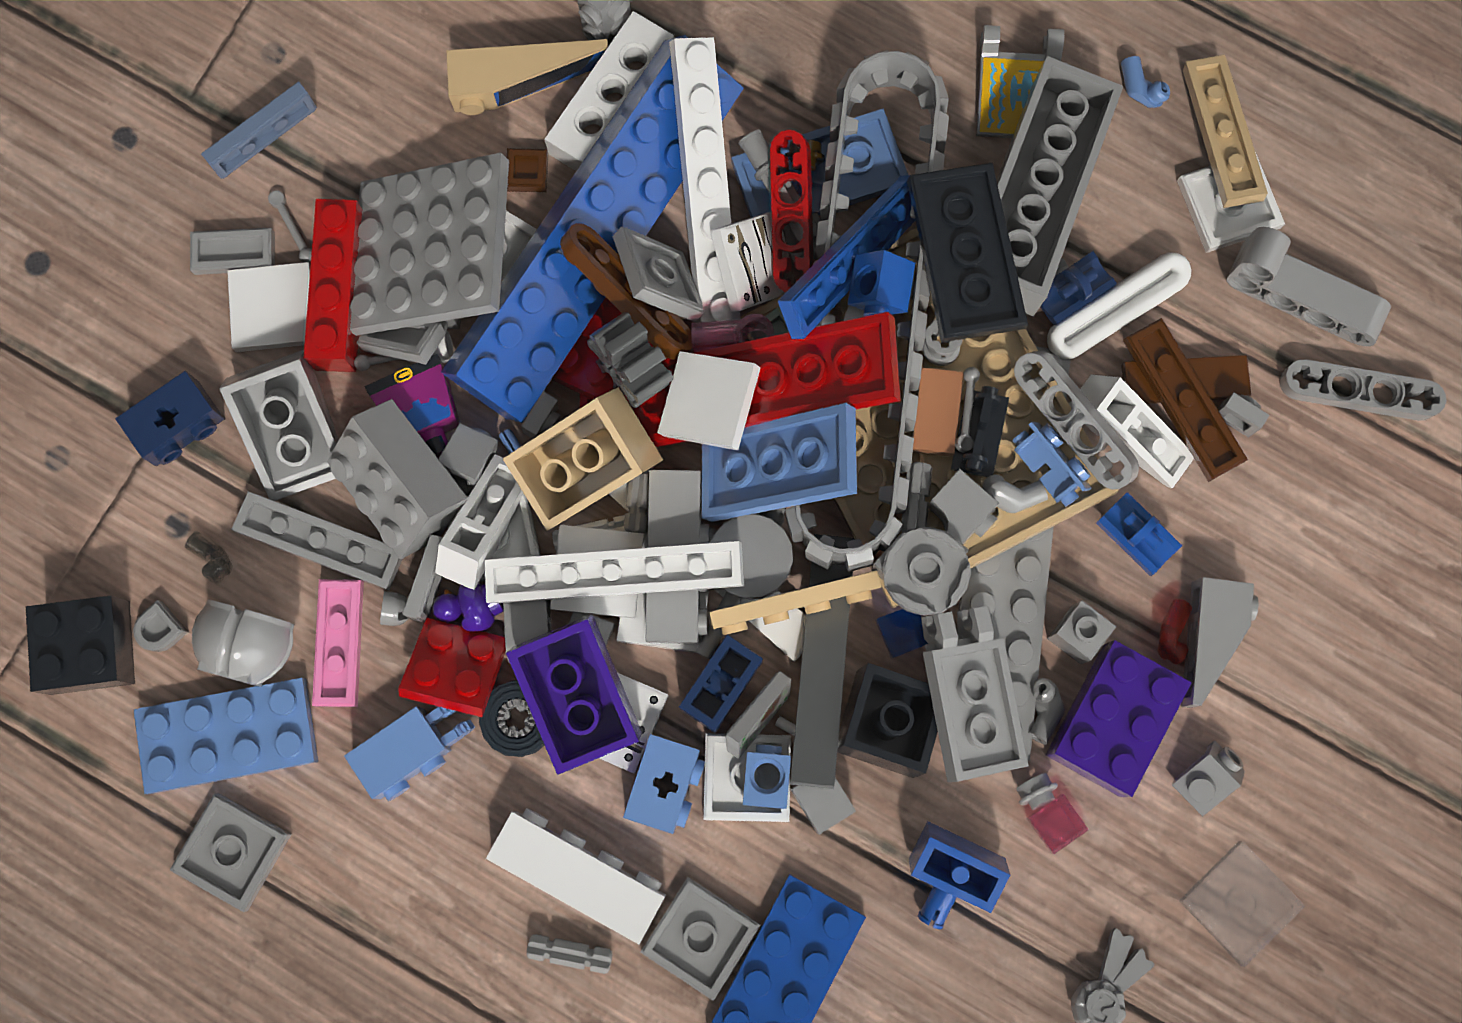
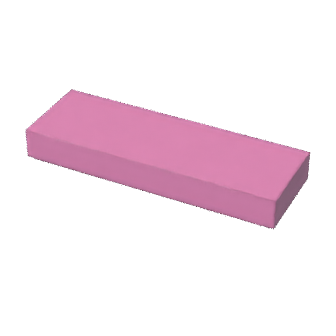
(338, 643)

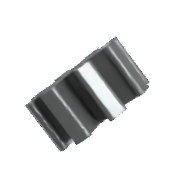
(630, 359)

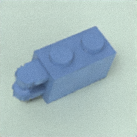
(404, 750)

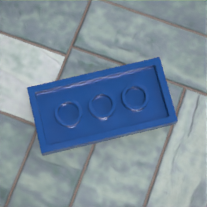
(791, 958)

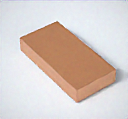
(937, 412)

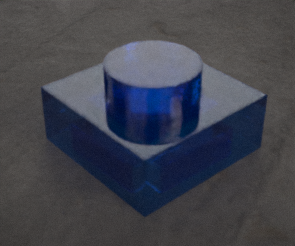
(901, 632)

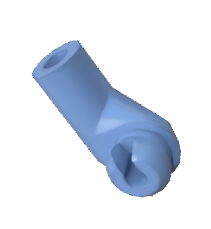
(1140, 89)

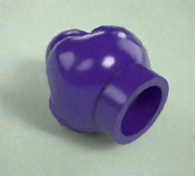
(471, 603)

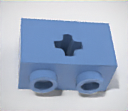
(644, 801)

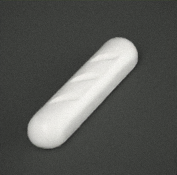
(1119, 306)

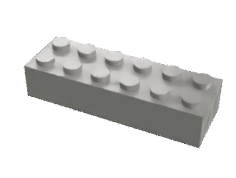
(1051, 168)

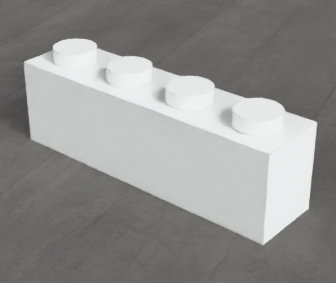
(577, 876)

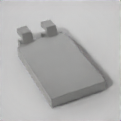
(972, 696)

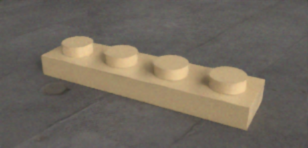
(1224, 131)
(812, 598)

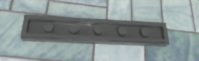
(821, 683)

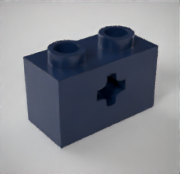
(150, 426)
(721, 683)

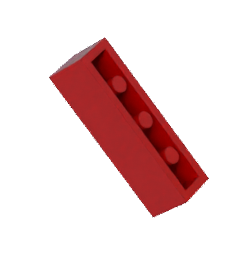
(335, 248)

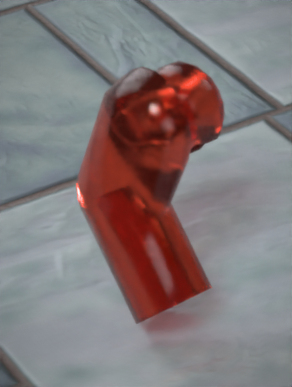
(1170, 631)

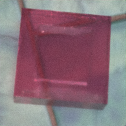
(1057, 824)

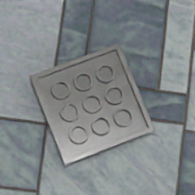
(430, 245)

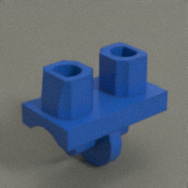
(1139, 534)

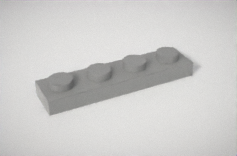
(317, 540)

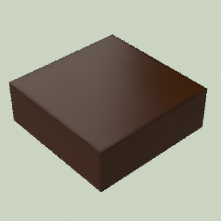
(527, 170)

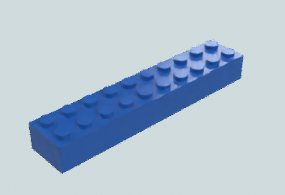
(546, 298)

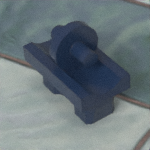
(1076, 288)

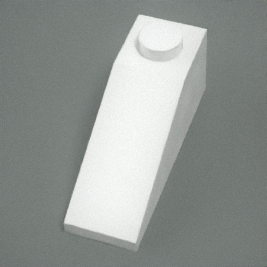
(1142, 431)
(479, 525)

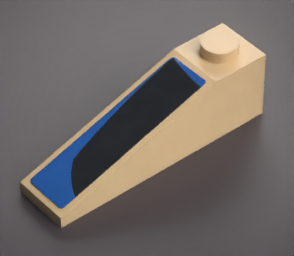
(504, 74)

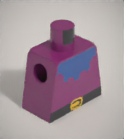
(423, 398)

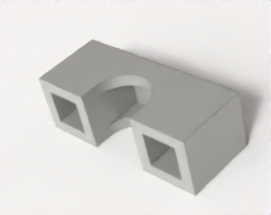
(961, 508)

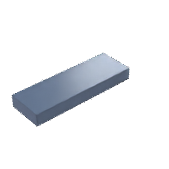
(259, 130)

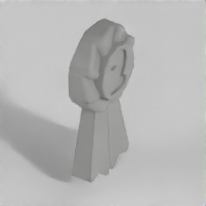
(1103, 998)

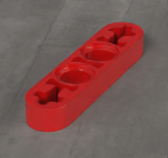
(787, 213)

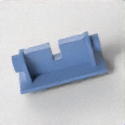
(1043, 449)

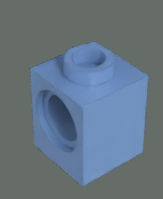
(760, 797)

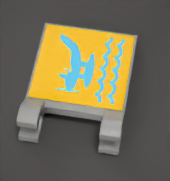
(1007, 81)

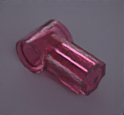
(724, 333)

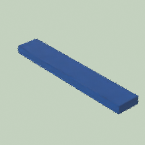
(831, 275)

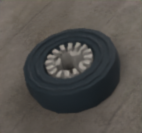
(494, 726)

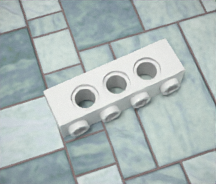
(635, 41)

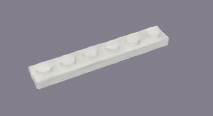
(614, 572)

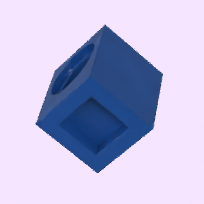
(881, 283)

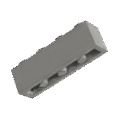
(675, 521)

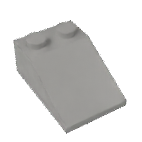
(283, 424)

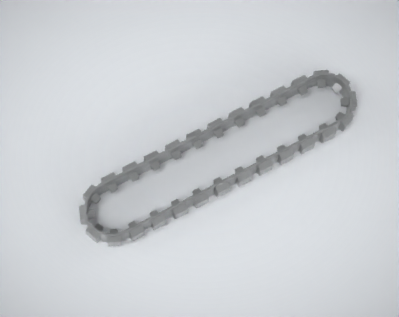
(915, 75)

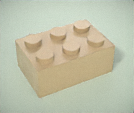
(582, 458)

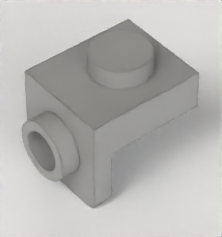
(1210, 778)

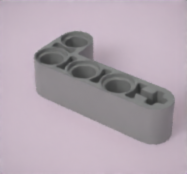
(1304, 290)

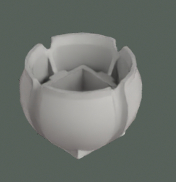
(240, 643)

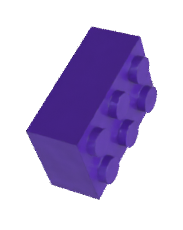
(574, 694)
(1118, 719)

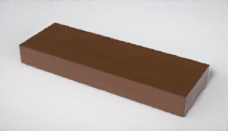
(1218, 375)

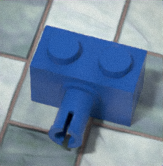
(955, 871)

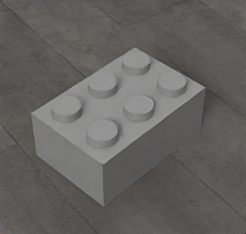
(395, 478)

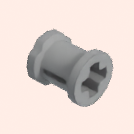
(932, 348)

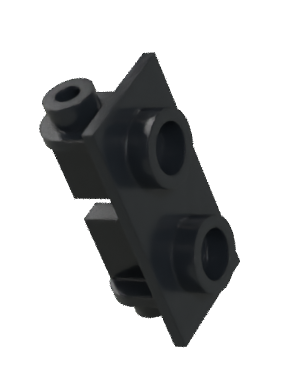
(986, 431)

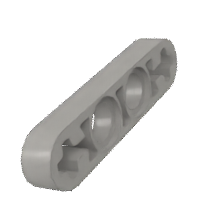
(1362, 390)
(1070, 424)

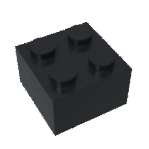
(80, 645)
(889, 721)

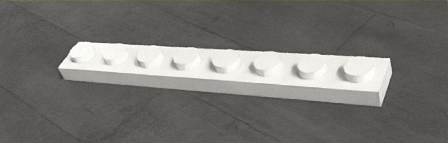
(702, 166)

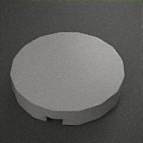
(765, 554)
(926, 571)

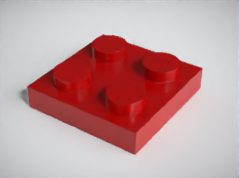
(453, 667)

